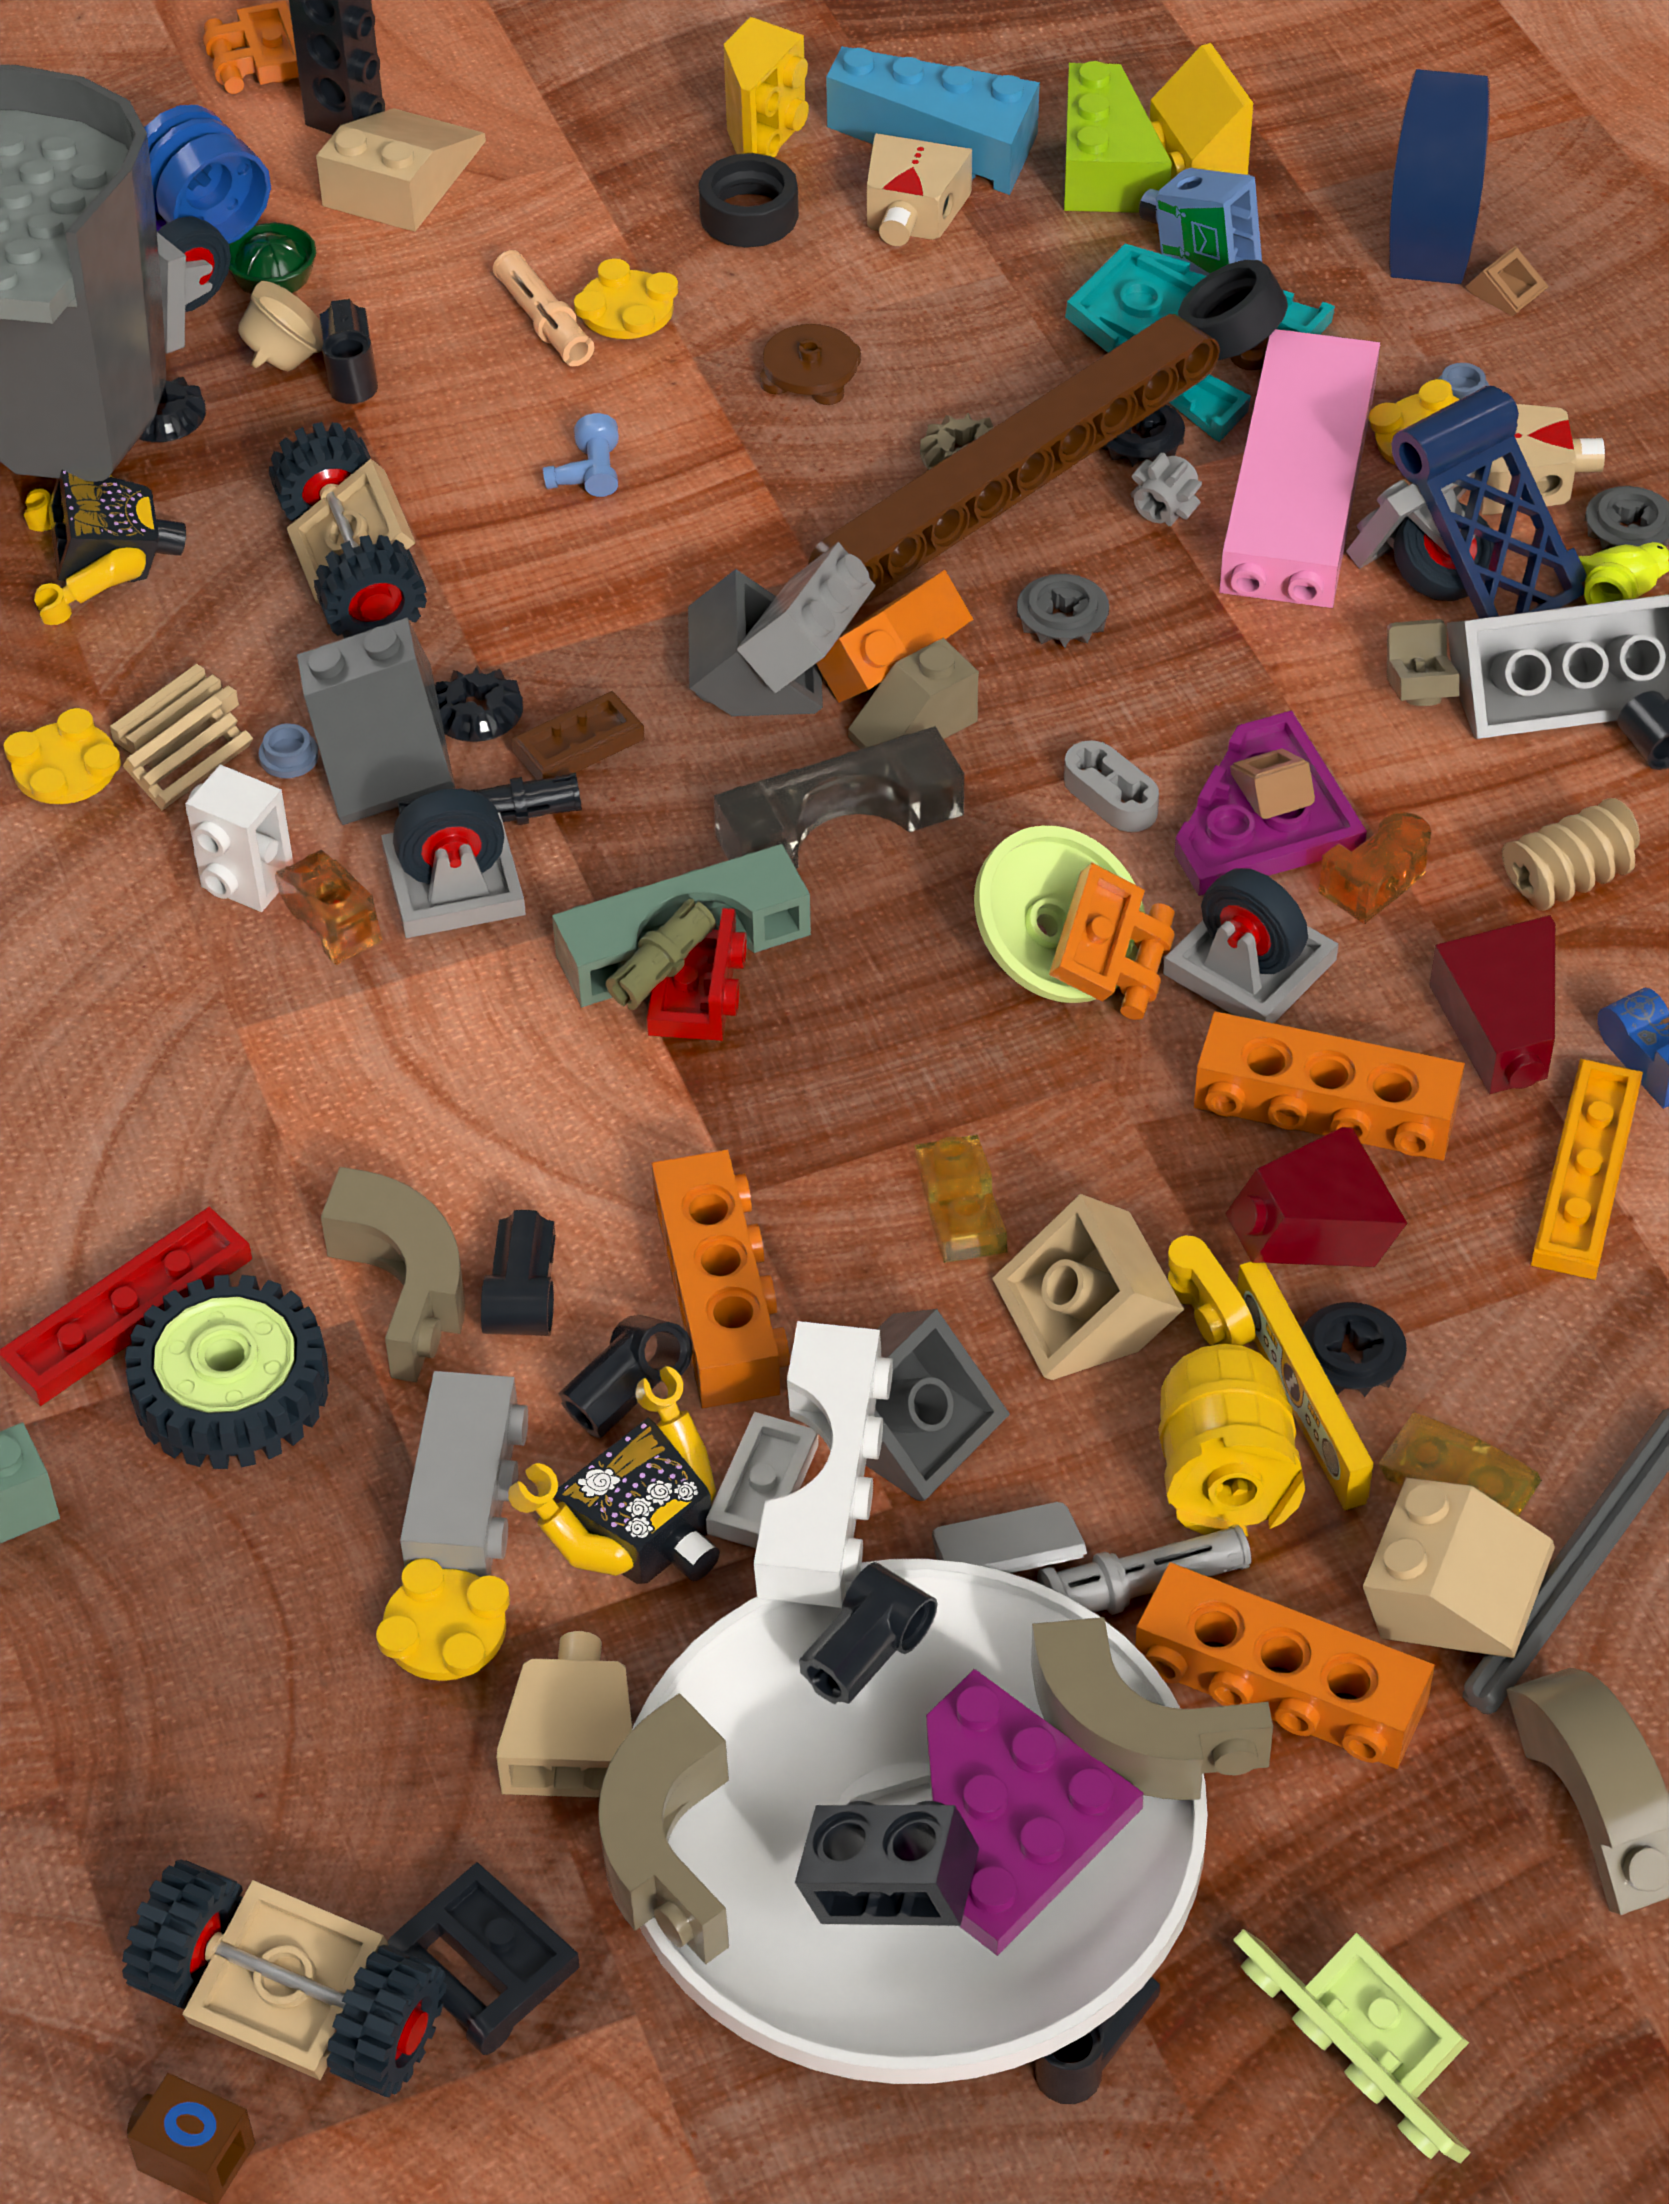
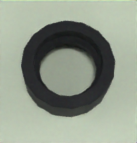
(751, 224)
(1236, 306)

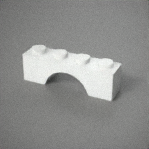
(808, 1536)

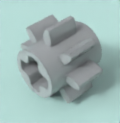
(1166, 489)

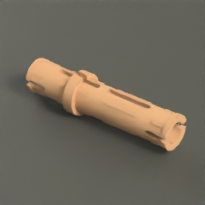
(567, 336)

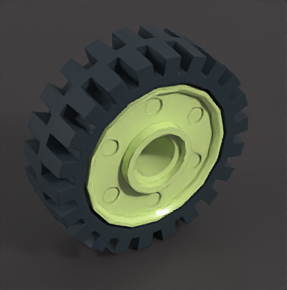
(227, 1371)

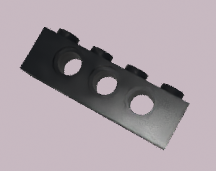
(336, 61)

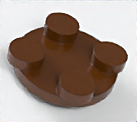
(810, 362)

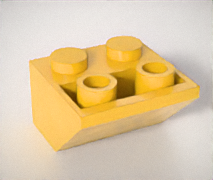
(764, 86)

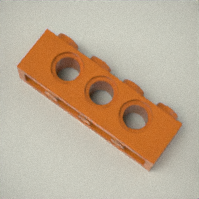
(1328, 1083)
(717, 1278)
(1265, 1635)

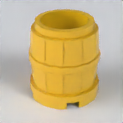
(1228, 1441)

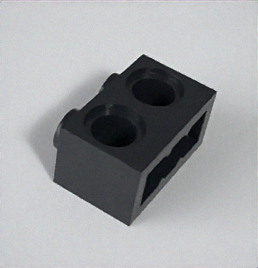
(887, 1864)

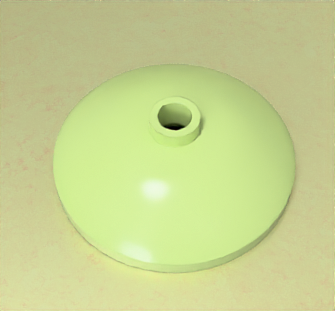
(1030, 883)

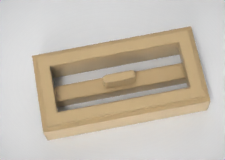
(167, 708)
(222, 725)

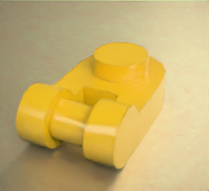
(1206, 1286)

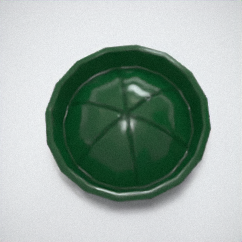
(274, 255)

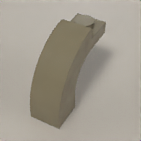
(404, 1233)
(1144, 1742)
(1610, 1773)
(649, 1785)

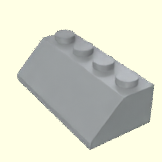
(1559, 664)

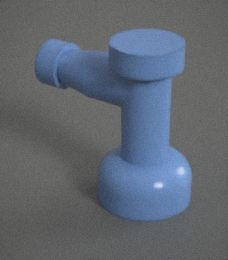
(595, 436)

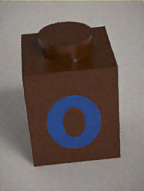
(190, 2138)

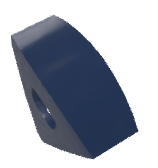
(1439, 176)

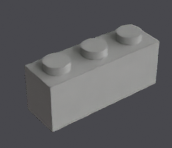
(807, 617)
(464, 1472)

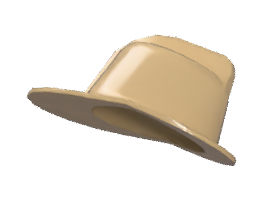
(279, 328)

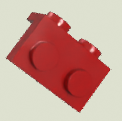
(703, 991)

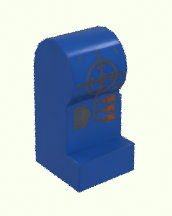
(1639, 1037)

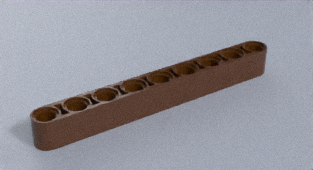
(1026, 451)

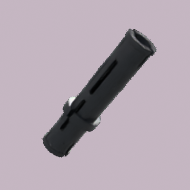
(530, 798)

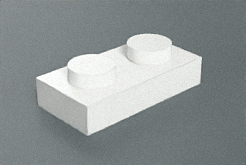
(765, 1467)

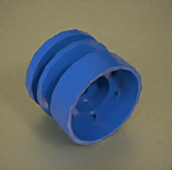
(205, 171)

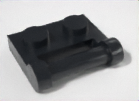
(500, 1942)

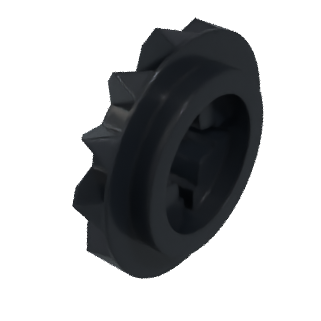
(182, 413)
(1165, 434)
(471, 722)
(1370, 1332)

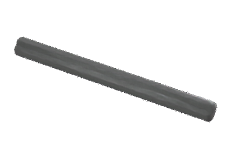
(1576, 1564)

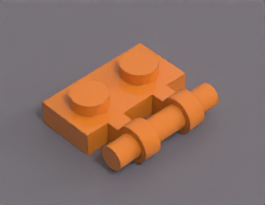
(268, 42)
(1097, 936)

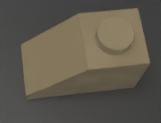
(918, 693)

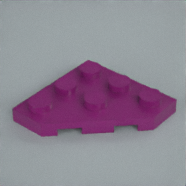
(1231, 835)
(1028, 1800)

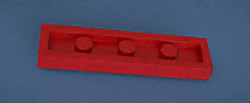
(104, 1316)

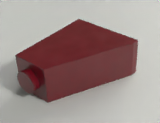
(1501, 1000)
(1318, 1207)

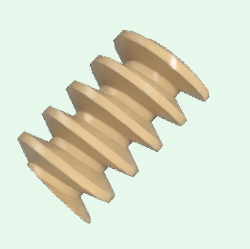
(1573, 853)

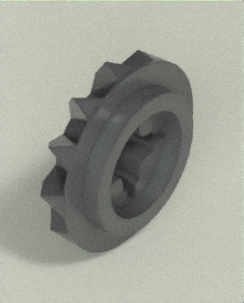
(1625, 506)
(1068, 594)

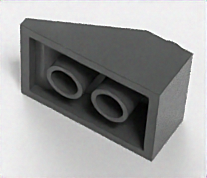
(376, 720)

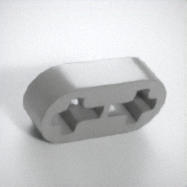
(1117, 781)

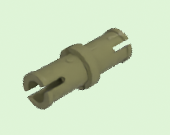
(661, 954)

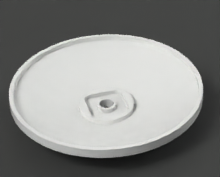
(903, 1996)

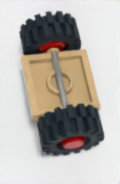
(347, 530)
(284, 1978)

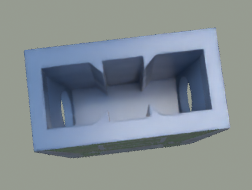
(1206, 218)

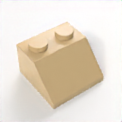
(1086, 1289)
(1456, 1570)

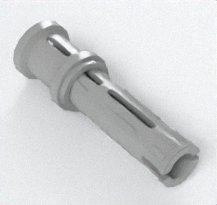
(1113, 1581)

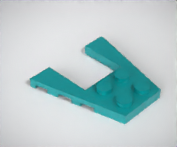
(1145, 286)

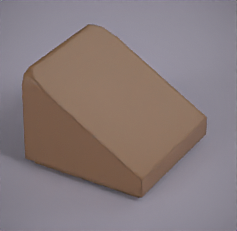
(1508, 283)
(1275, 782)

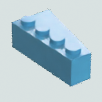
(936, 105)

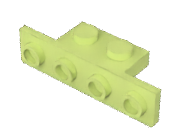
(1378, 2023)

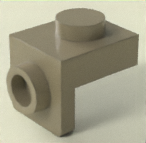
(1419, 662)

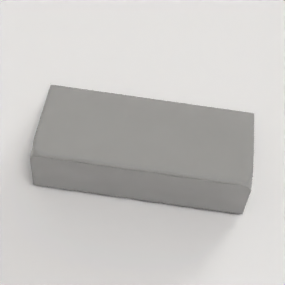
(1013, 1539)

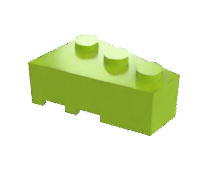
(1109, 142)

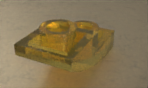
(961, 1198)
(1448, 1455)

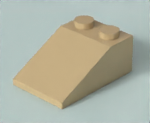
(394, 166)

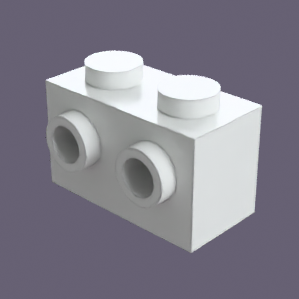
(239, 837)

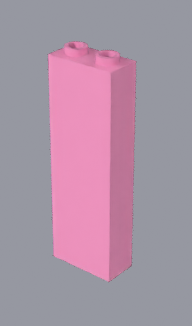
(1300, 469)

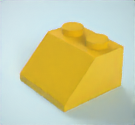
(1204, 116)

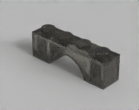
(901, 780)

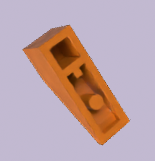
(895, 631)

